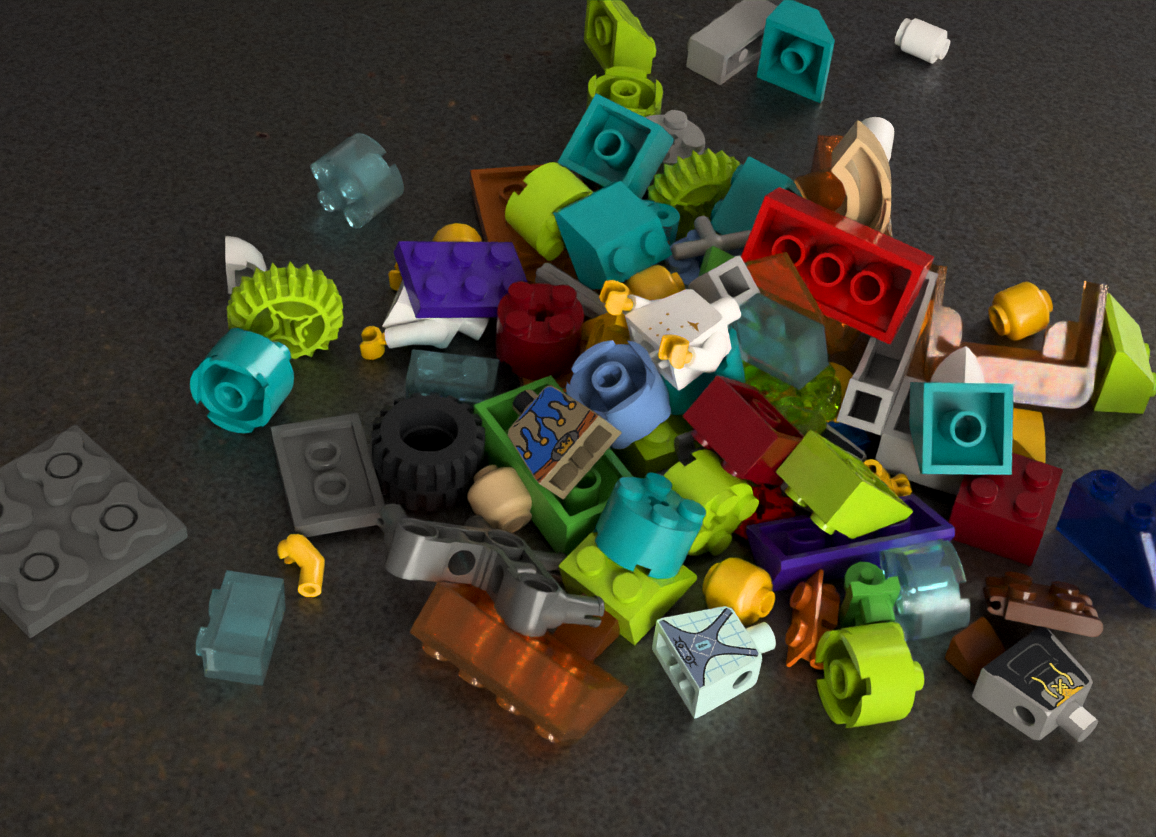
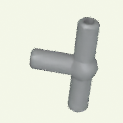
(707, 239)

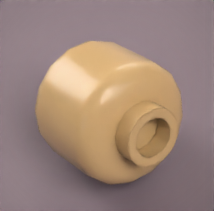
(500, 498)

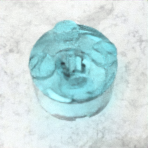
(357, 180)
(929, 588)

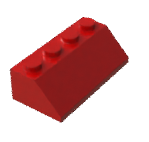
(845, 265)

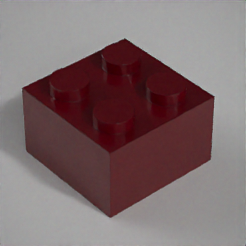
(743, 430)
(1006, 511)

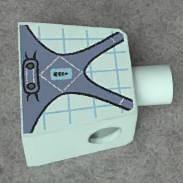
(710, 655)

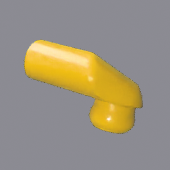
(899, 484)
(311, 563)

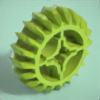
(694, 186)
(288, 308)

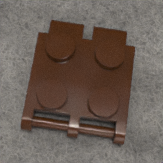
(1051, 606)

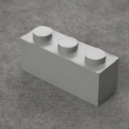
(729, 41)

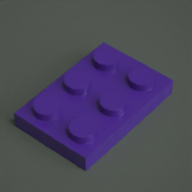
(457, 276)

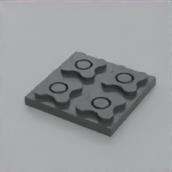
(73, 528)

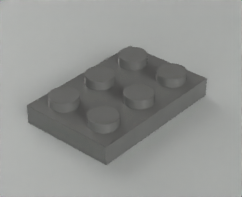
(327, 475)

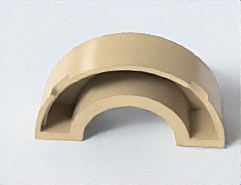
(866, 177)

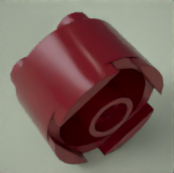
(539, 329)

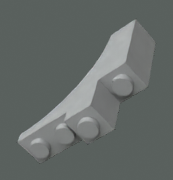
(883, 369)

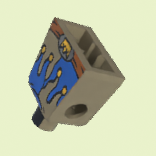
(558, 438)

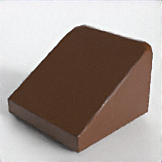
(589, 640)
(974, 648)

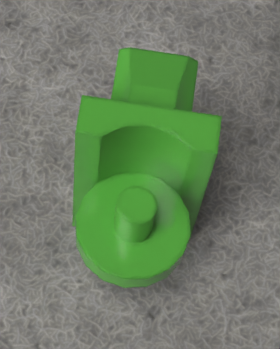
(868, 596)

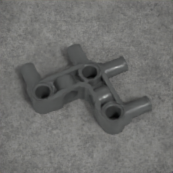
(495, 560)

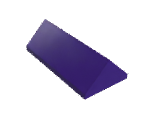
(798, 548)

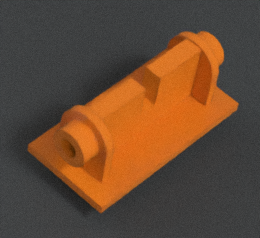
(812, 606)

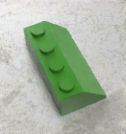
(560, 521)

